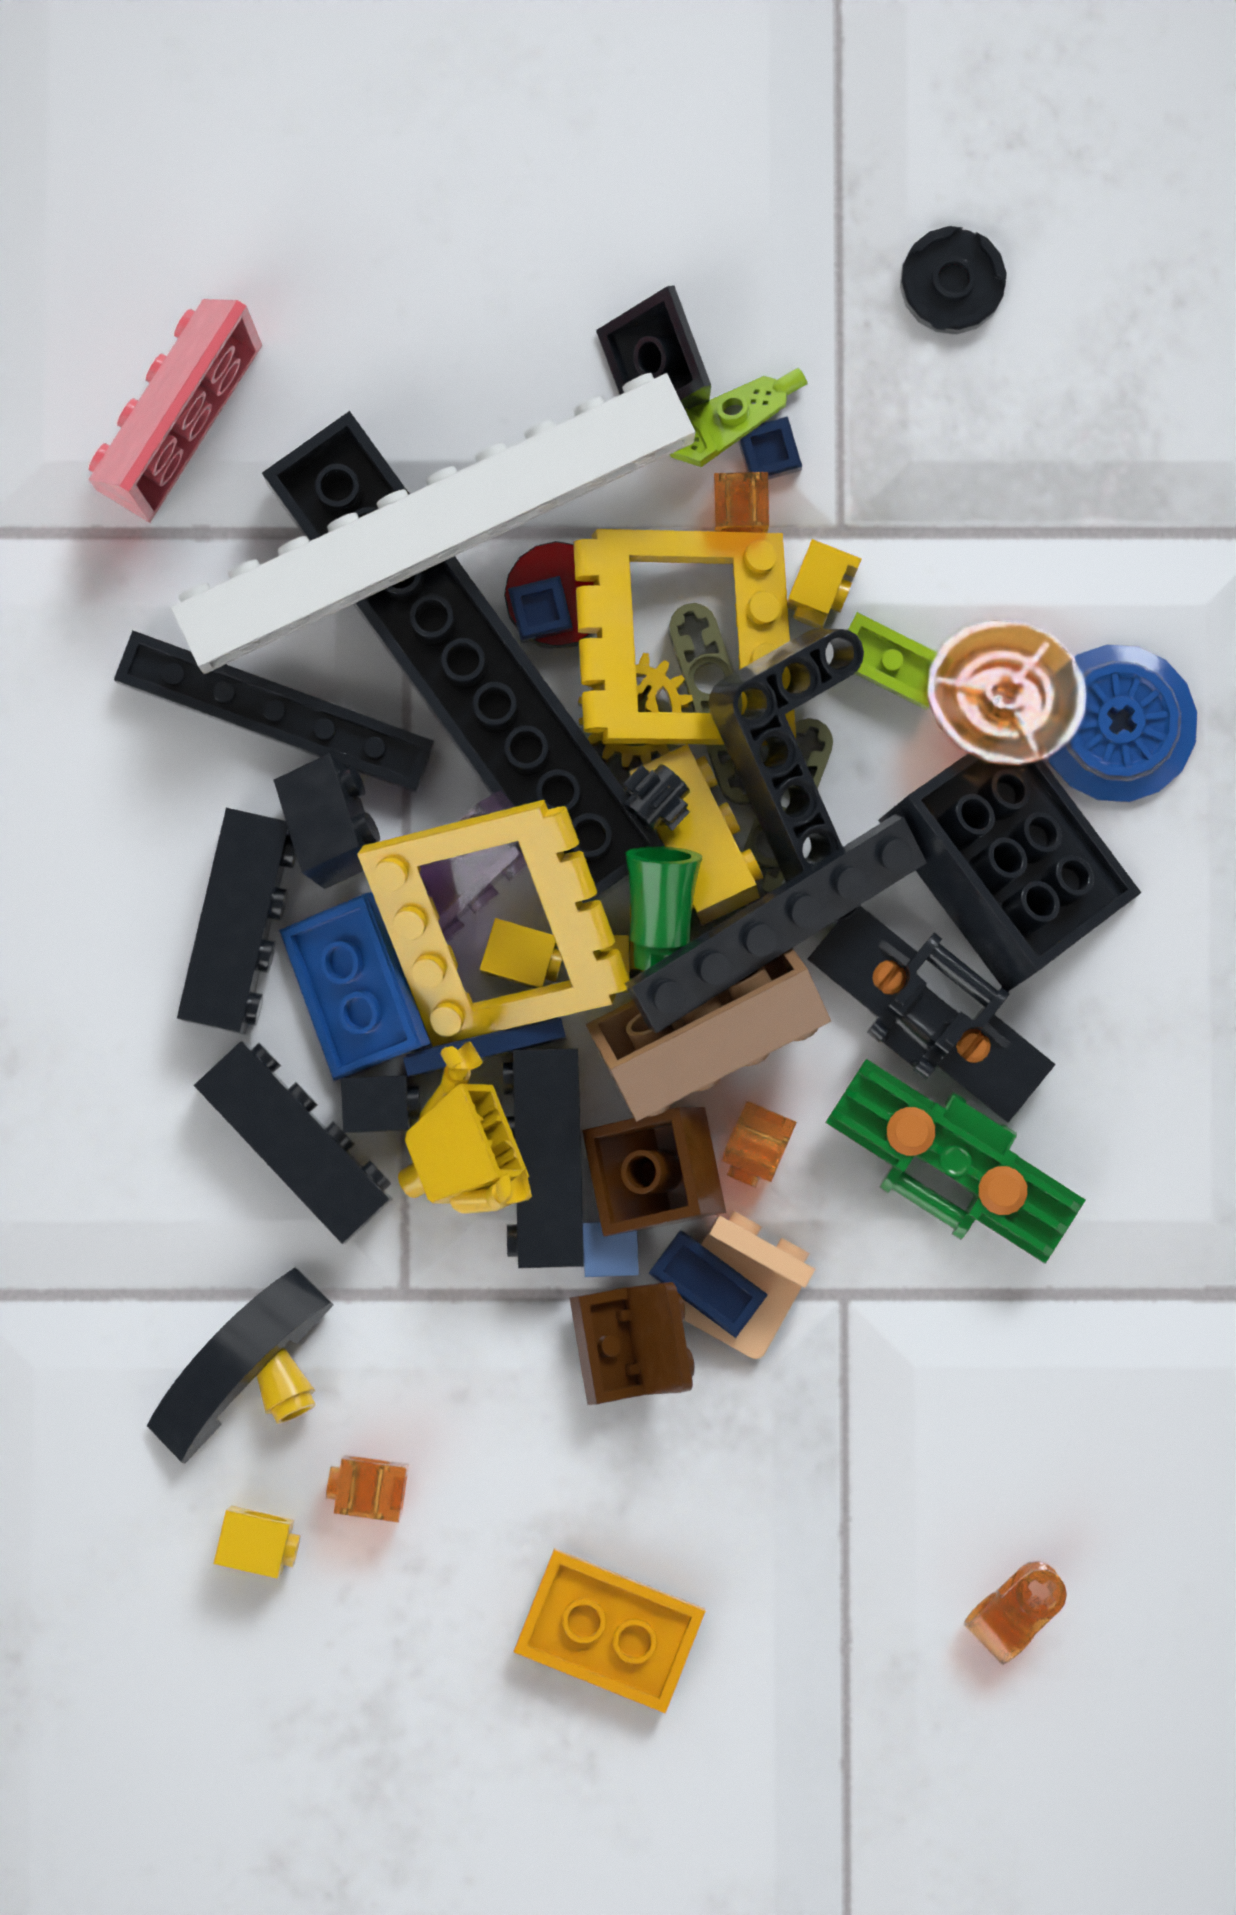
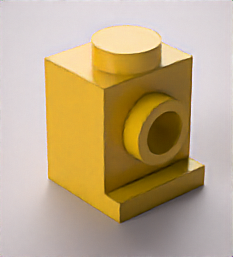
(821, 583)

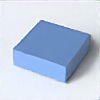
(609, 1254)

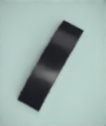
(234, 1359)

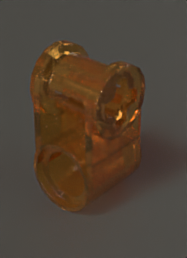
(1011, 1617)

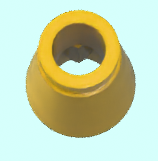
(285, 1388)

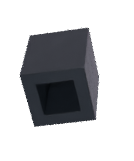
(379, 1104)

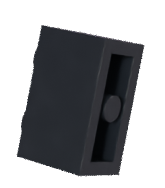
(326, 819)

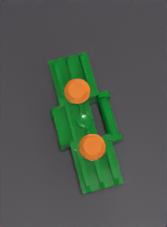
(963, 1145)

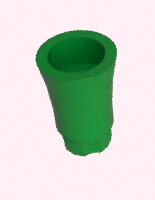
(660, 901)

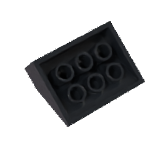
(1013, 863)

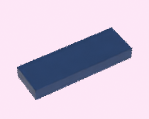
(488, 1045)

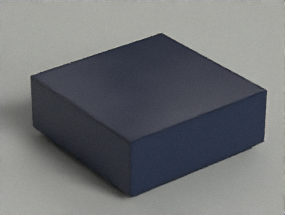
(771, 449)
(540, 609)

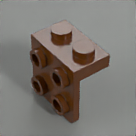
(632, 1342)

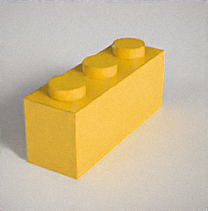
(725, 873)

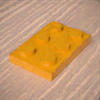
(609, 1630)

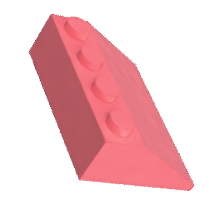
(177, 406)

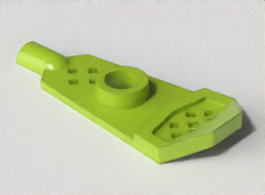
(719, 431)

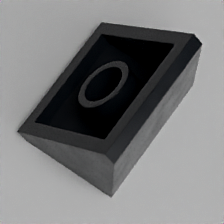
(656, 341)

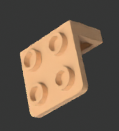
(775, 1270)

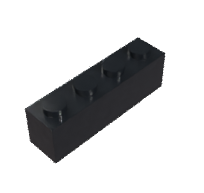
(236, 922)
(293, 1141)
(550, 1145)

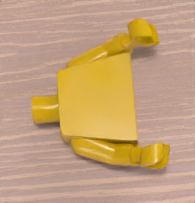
(464, 1144)

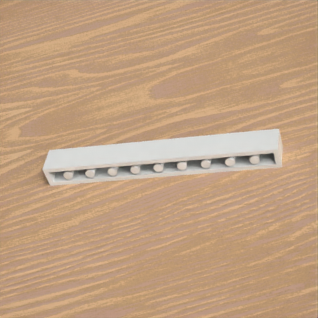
(433, 522)

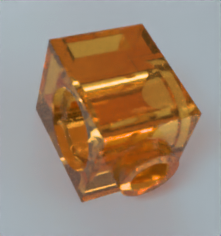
(740, 502)
(756, 1144)
(368, 1488)

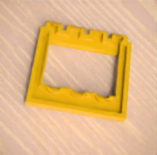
(608, 612)
(561, 884)

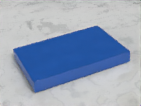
(354, 987)

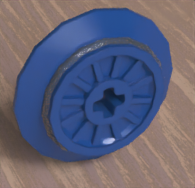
(1161, 720)

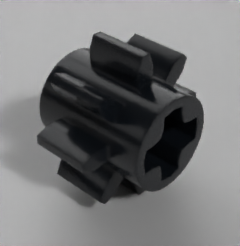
(656, 797)

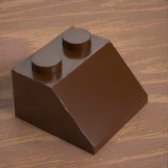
(654, 1171)

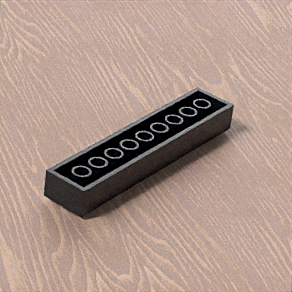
(466, 661)

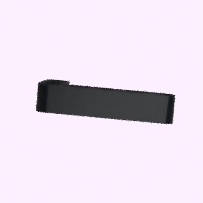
(785, 764)

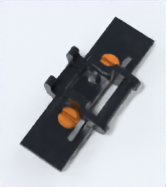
(922, 1027)

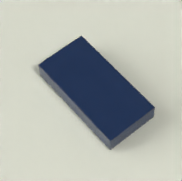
(708, 1283)

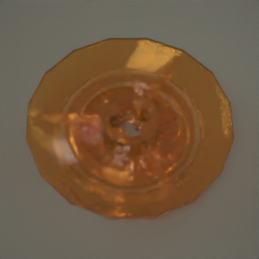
(1029, 669)

